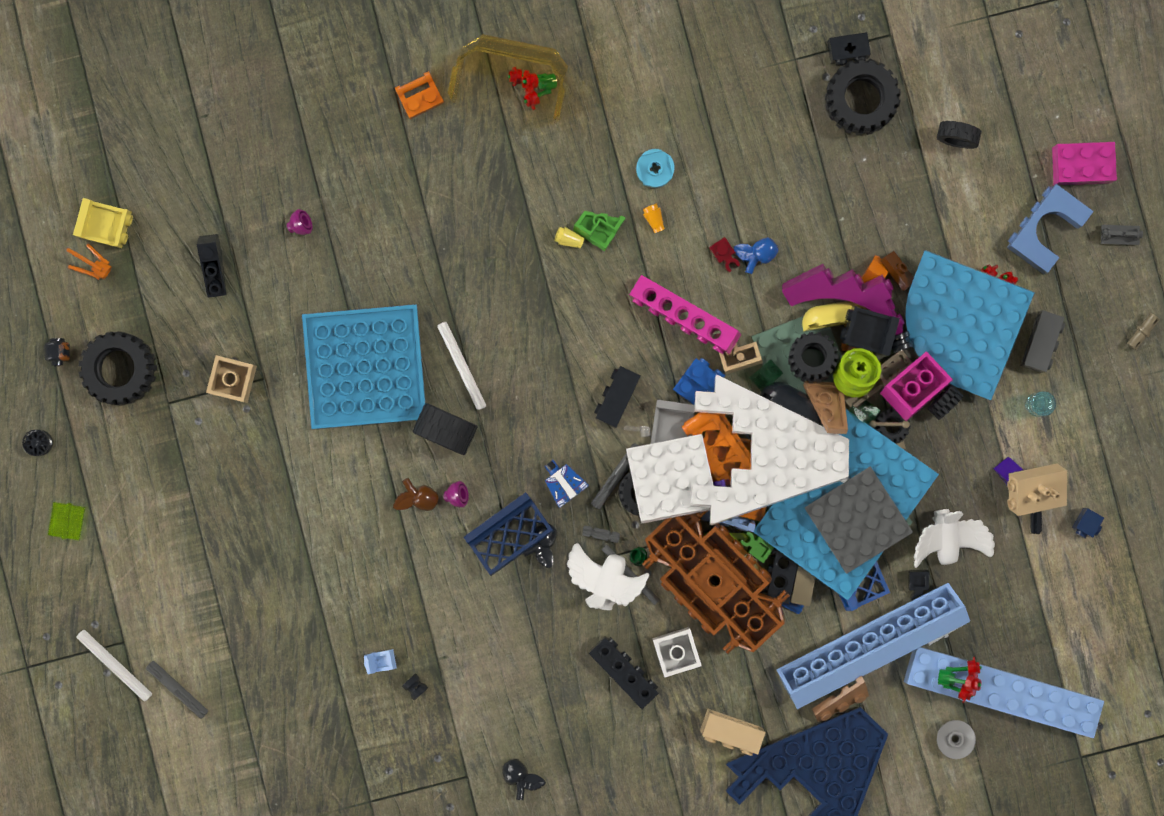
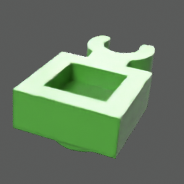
(757, 548)

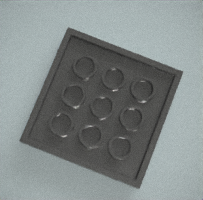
(858, 520)

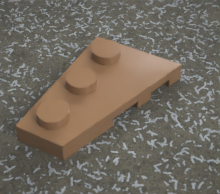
(829, 406)

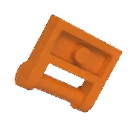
(421, 101)

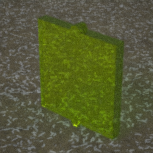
(66, 521)

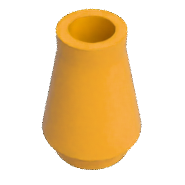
(654, 217)

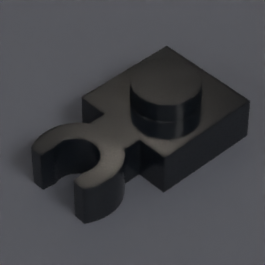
(918, 582)

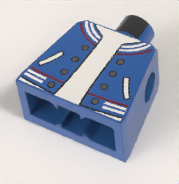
(563, 483)

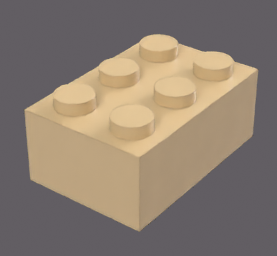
(732, 732)

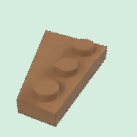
(847, 697)

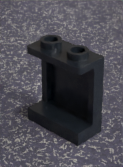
(869, 330)

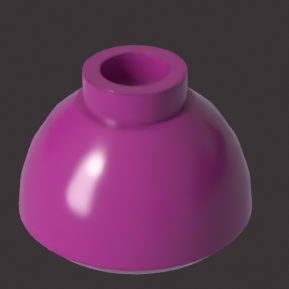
(300, 223)
(457, 494)

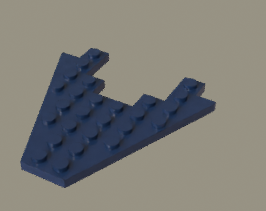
(828, 759)

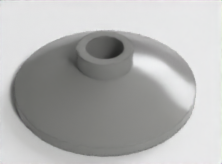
(962, 746)

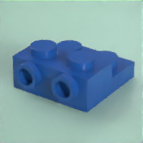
(697, 378)

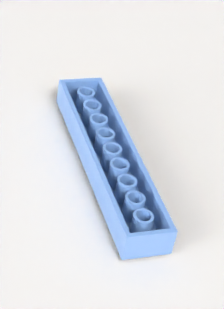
(873, 645)
(1010, 693)

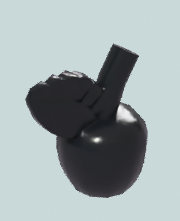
(542, 548)
(516, 774)

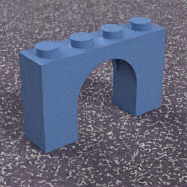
(1026, 243)

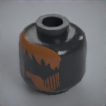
(57, 351)

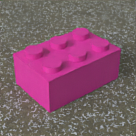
(1084, 163)
(916, 386)

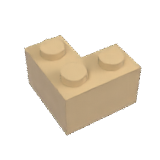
(740, 357)

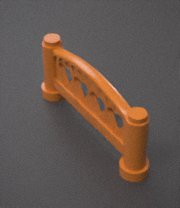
(738, 451)

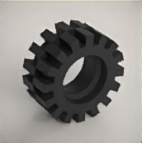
(945, 402)
(883, 417)

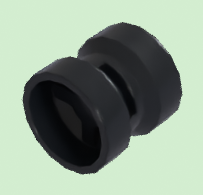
(415, 682)

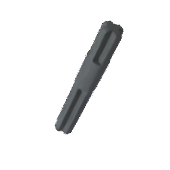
(612, 481)
(176, 689)

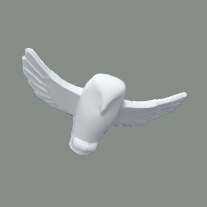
(950, 535)
(604, 581)

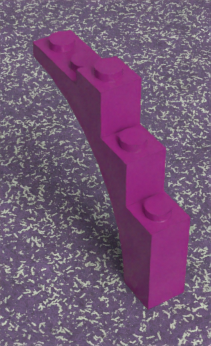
(821, 284)

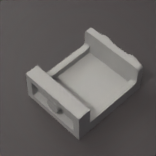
(668, 420)

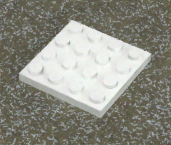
(665, 477)

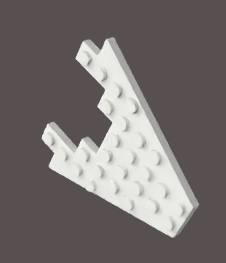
(786, 453)

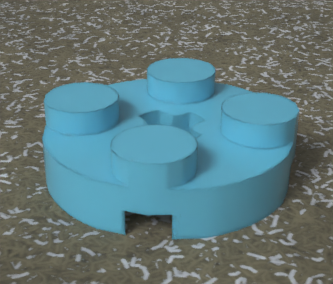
(664, 174)

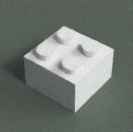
(676, 652)

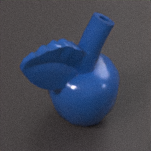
(762, 251)

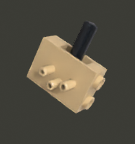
(1037, 491)

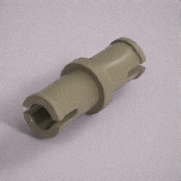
(1143, 331)

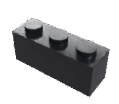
(617, 396)

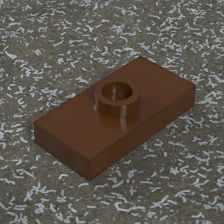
(898, 270)

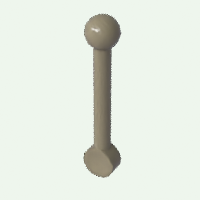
(905, 424)

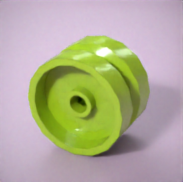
(857, 372)

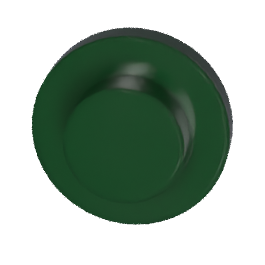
(638, 556)

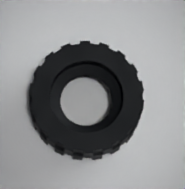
(959, 134)

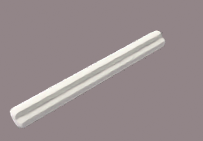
(461, 366)
(117, 668)

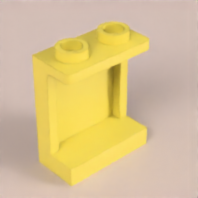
(103, 223)

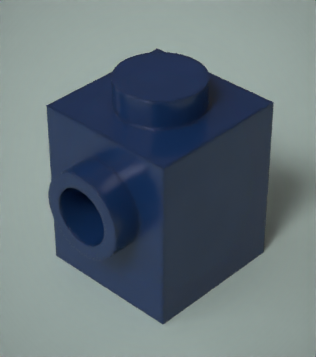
(1088, 523)

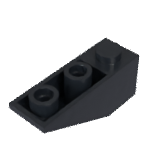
(212, 265)

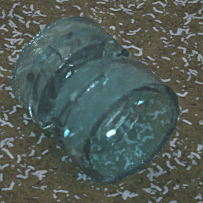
(1040, 404)

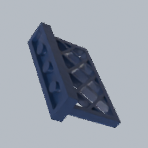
(500, 520)

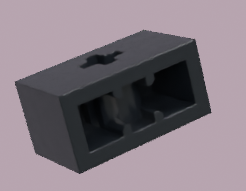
(857, 42)

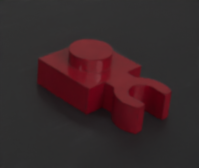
(723, 252)

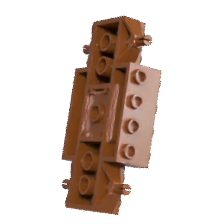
(737, 598)

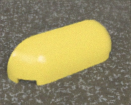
(827, 315)

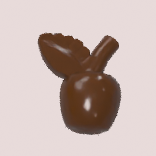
(422, 498)

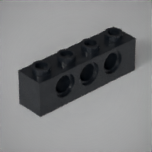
(787, 574)

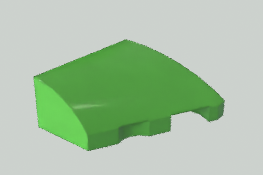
(598, 228)

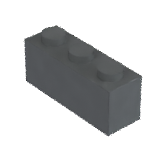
(1043, 341)

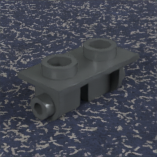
(1121, 234)

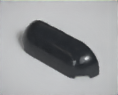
(791, 399)

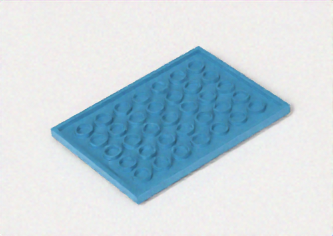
(796, 536)

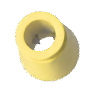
(568, 238)

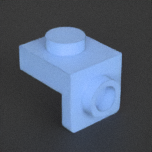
(380, 661)

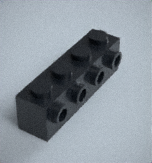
(623, 672)

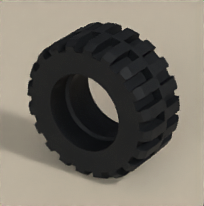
(878, 77)
(92, 368)

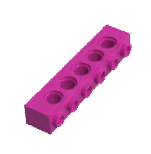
(646, 287)

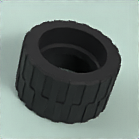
(445, 429)

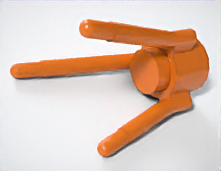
(101, 269)

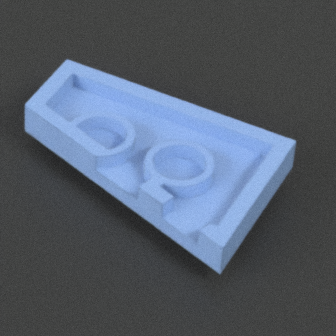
(741, 523)

